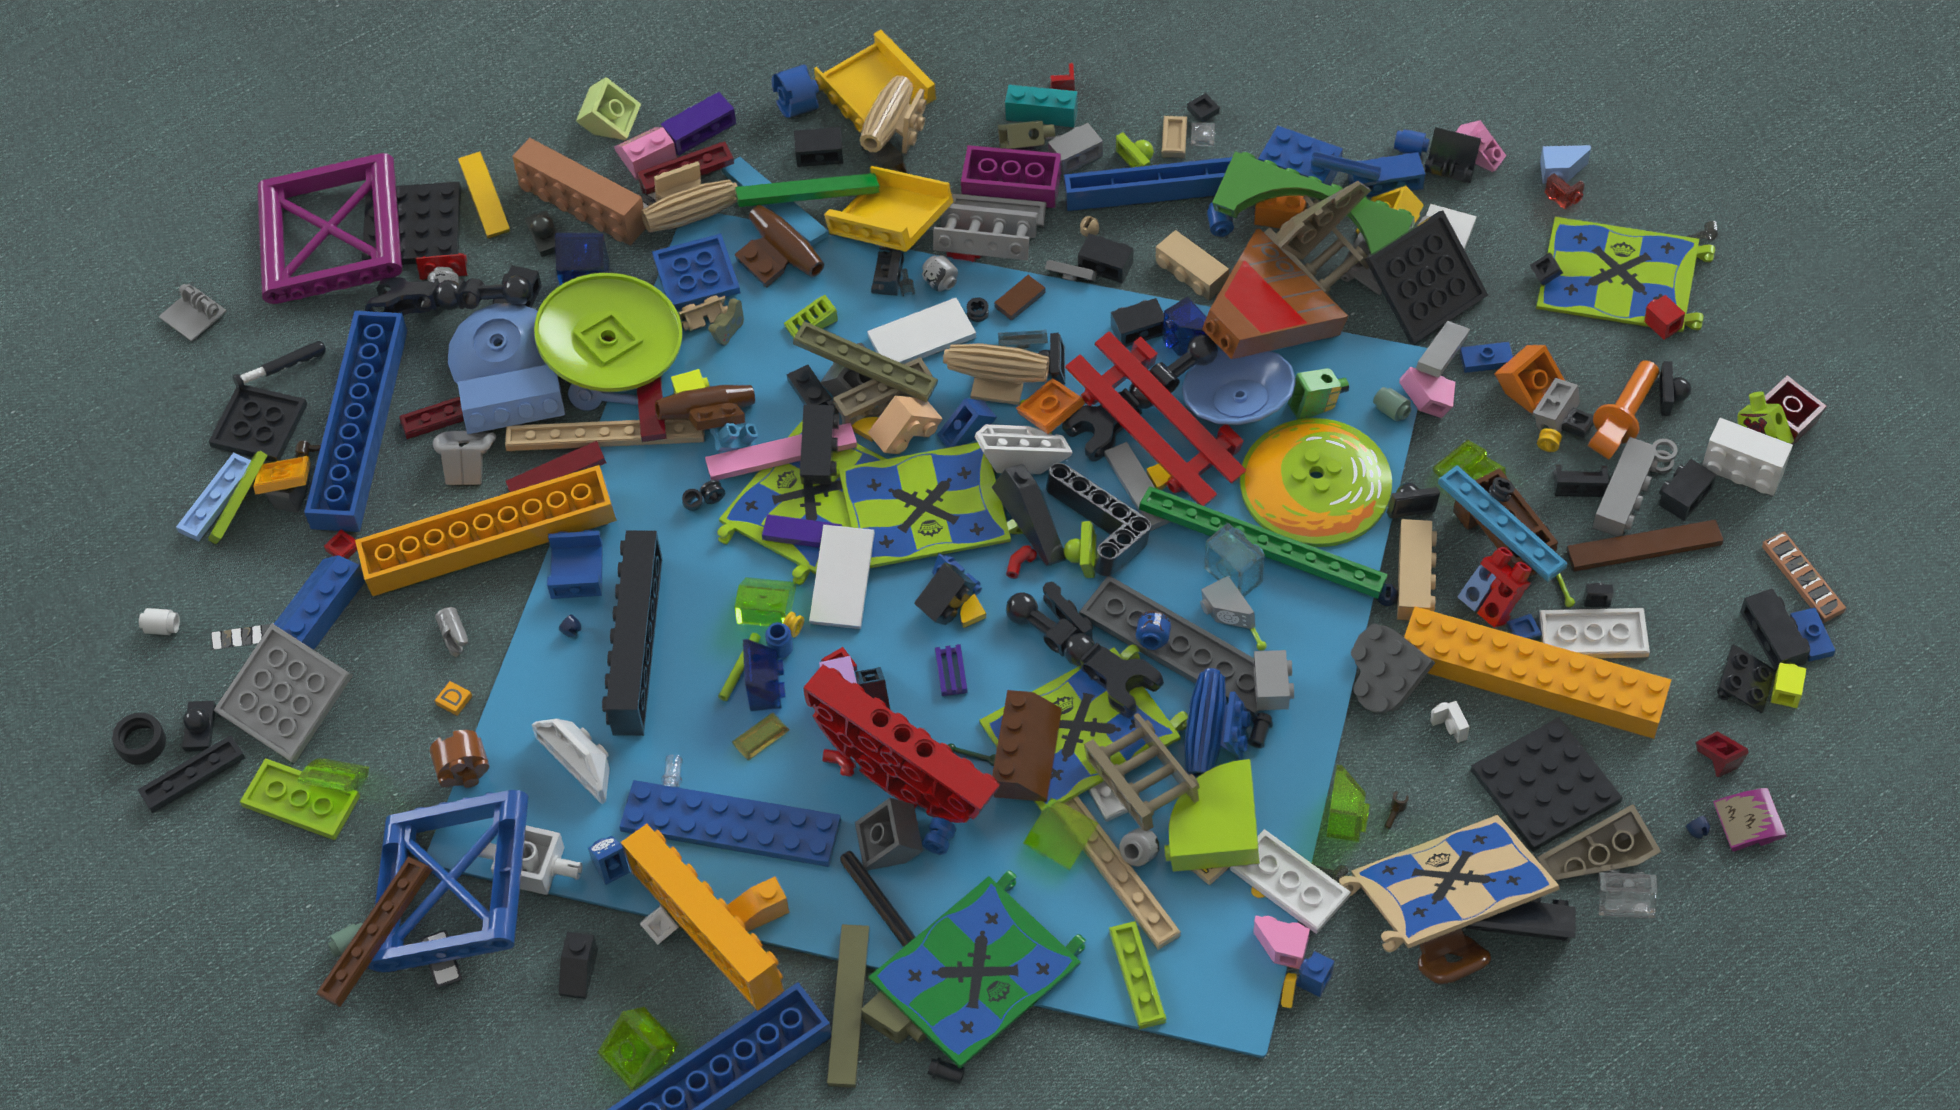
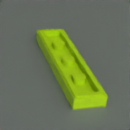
(237, 497)
(1137, 975)

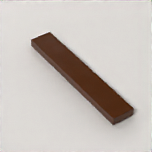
(1644, 545)
(374, 932)

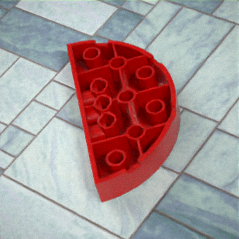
(895, 752)

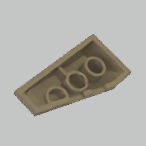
(1312, 225)
(1607, 846)

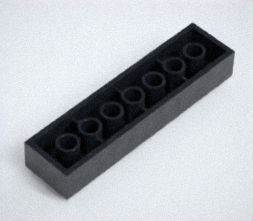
(633, 633)

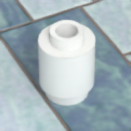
(159, 621)

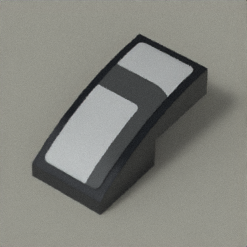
(443, 972)

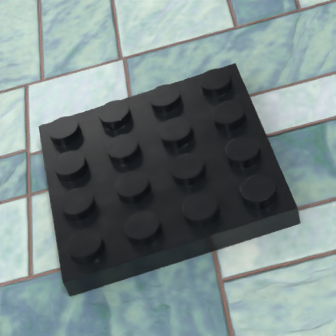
(426, 220)
(1426, 277)
(1546, 784)

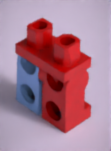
(1496, 587)

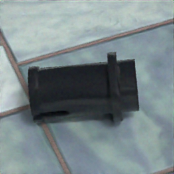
(1260, 729)
(945, 1070)

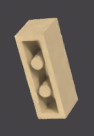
(1191, 265)

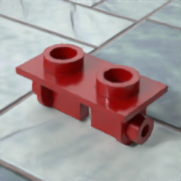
(428, 264)

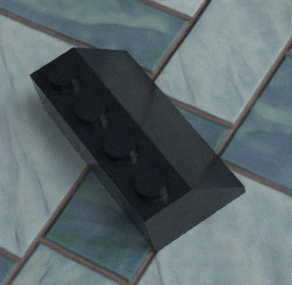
(1533, 919)

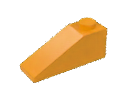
(760, 904)

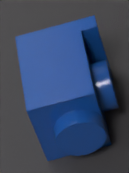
(1315, 974)

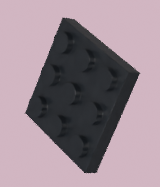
(258, 422)

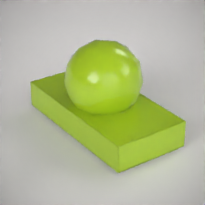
(1136, 153)
(1083, 549)

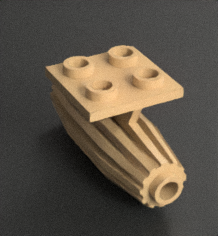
(894, 114)
(685, 200)
(997, 369)

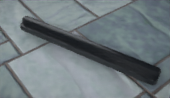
(877, 898)

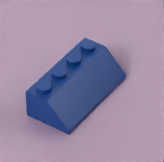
(321, 600)

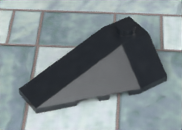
(1030, 511)

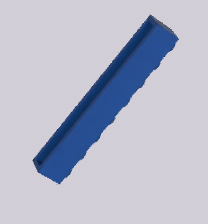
(1144, 184)

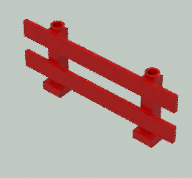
(1135, 367)

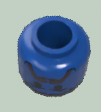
(1153, 630)

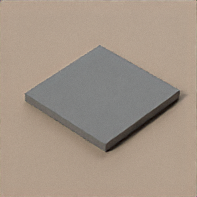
(283, 693)

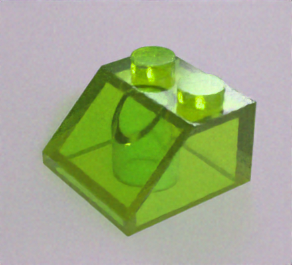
(763, 601)
(1347, 810)
(637, 1047)

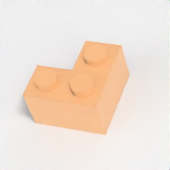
(902, 421)

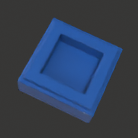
(1524, 627)

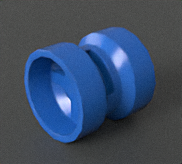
(939, 835)

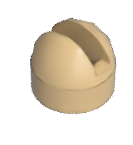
(1093, 227)

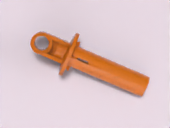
(1617, 421)

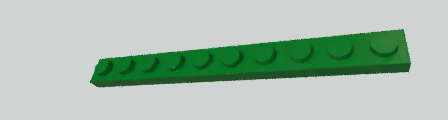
(1273, 544)

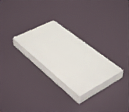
(923, 332)
(842, 576)
(1597, 631)
(1293, 883)

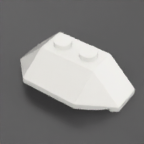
(1018, 445)
(576, 753)

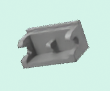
(1556, 404)

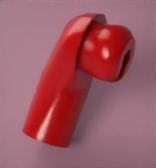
(1018, 558)
(836, 757)

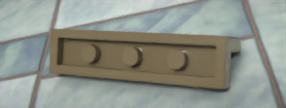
(863, 399)

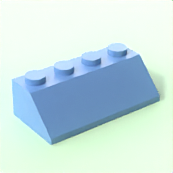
(510, 398)

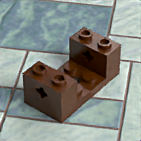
(1518, 507)

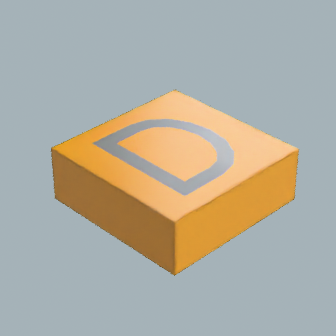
(453, 698)

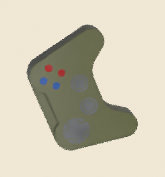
(727, 324)

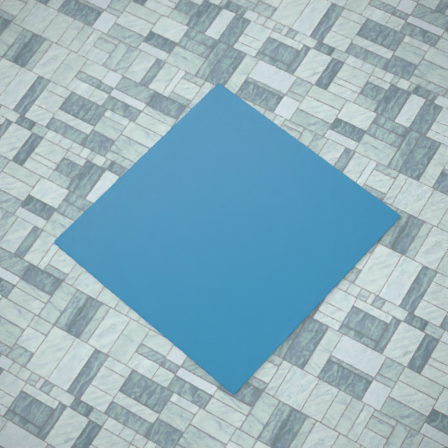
(1212, 978)

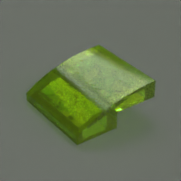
(1470, 459)
(333, 774)
(1060, 833)

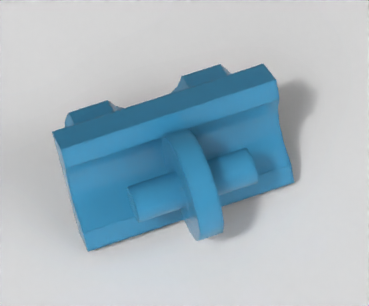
(734, 437)

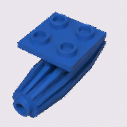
(1213, 724)

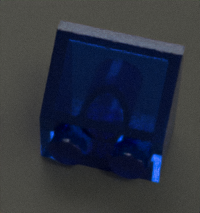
(580, 255)
(1181, 324)
(763, 676)

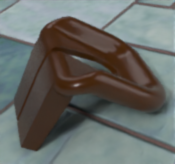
(1435, 966)

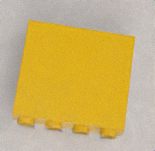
(861, 78)
(896, 214)

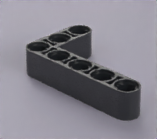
(1126, 527)

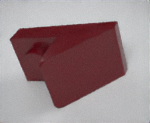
(1723, 751)

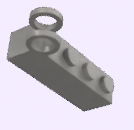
(1628, 482)

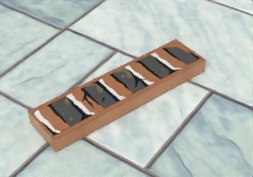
(1803, 576)

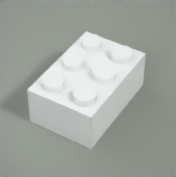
(1747, 456)

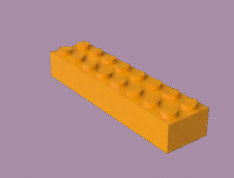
(703, 916)

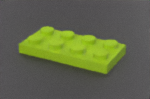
(309, 807)

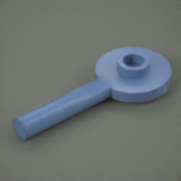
(590, 399)

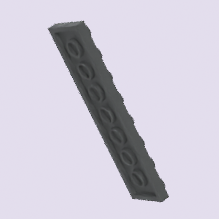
(1189, 648)

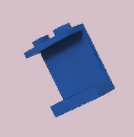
(575, 564)

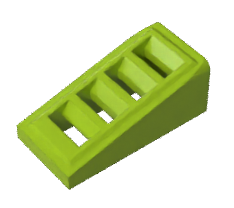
(808, 313)

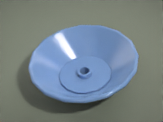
(473, 346)
(1239, 388)

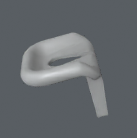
(464, 463)

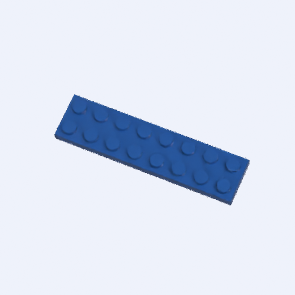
(732, 823)

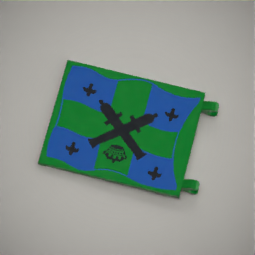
(976, 970)

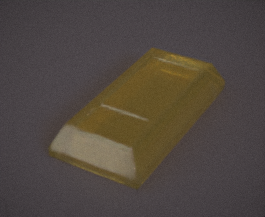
(760, 736)

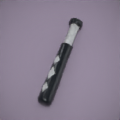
(289, 360)

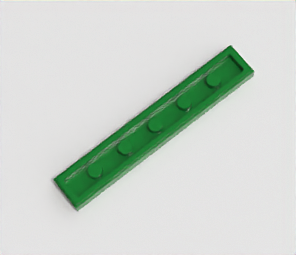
(806, 190)

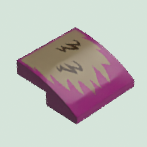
(1749, 818)

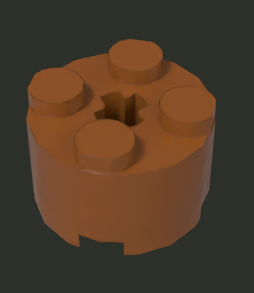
(459, 759)

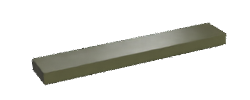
(865, 361)
(848, 1005)

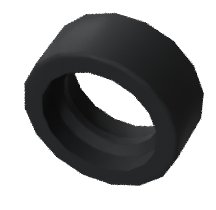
(134, 722)

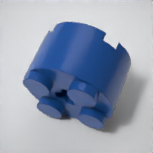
(795, 91)

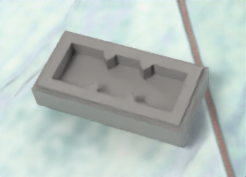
(1071, 272)

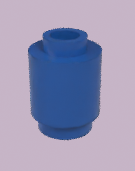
(1411, 142)
(1219, 223)
(779, 638)

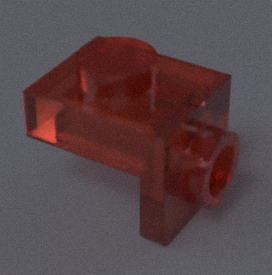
(1562, 193)

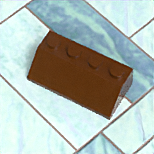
(1026, 746)

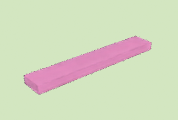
(769, 454)

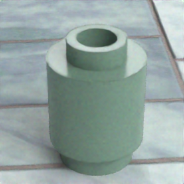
(1392, 404)
(342, 938)

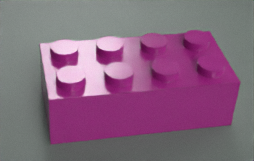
(1011, 174)

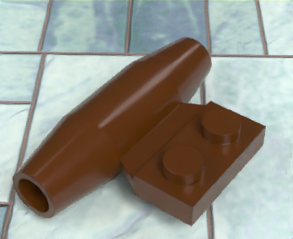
(779, 245)
(707, 406)

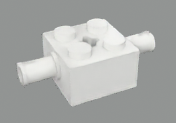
(540, 860)

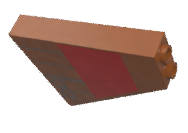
(1270, 304)

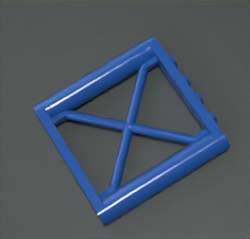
(499, 924)

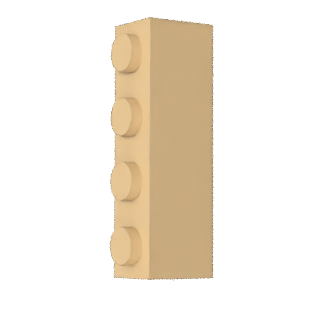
(1415, 567)

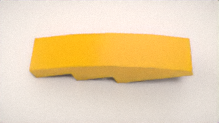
(484, 194)

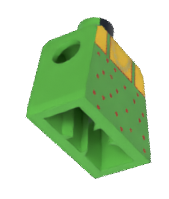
(1316, 392)

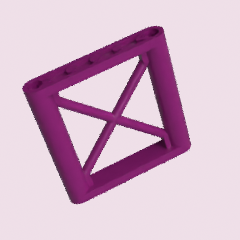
(385, 258)

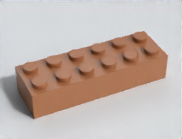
(579, 191)

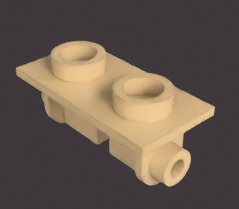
(694, 314)

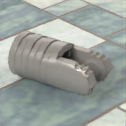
(452, 630)

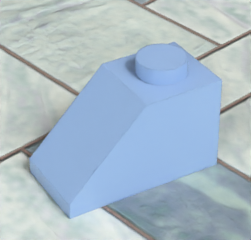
(1563, 161)

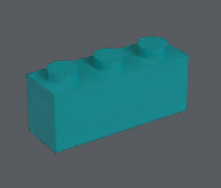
(1041, 104)

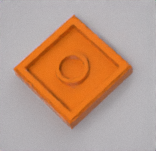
(1050, 406)

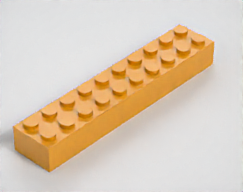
(484, 530)
(1539, 672)

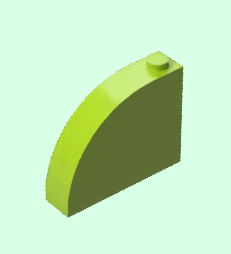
(1219, 826)

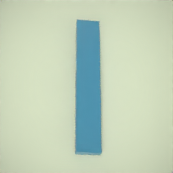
(800, 220)
(1502, 523)

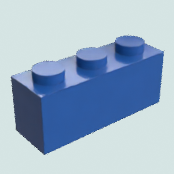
(1395, 173)

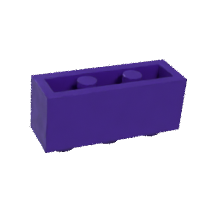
(700, 122)

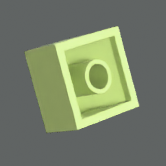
(608, 110)

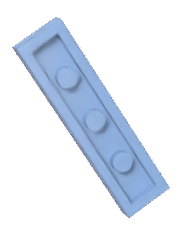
(213, 498)

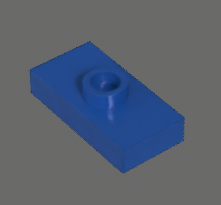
(1485, 356)
(1813, 630)

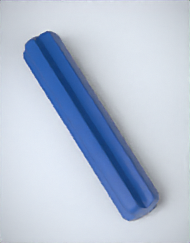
(1345, 165)

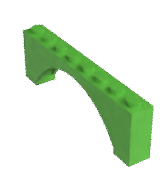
(1254, 181)

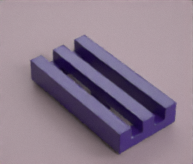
(948, 652)

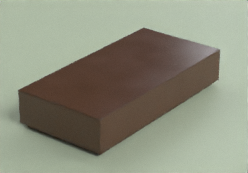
(1019, 297)

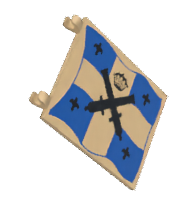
(1451, 882)

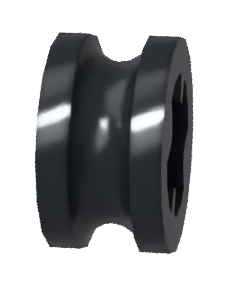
(978, 315)
(1501, 489)
(712, 491)

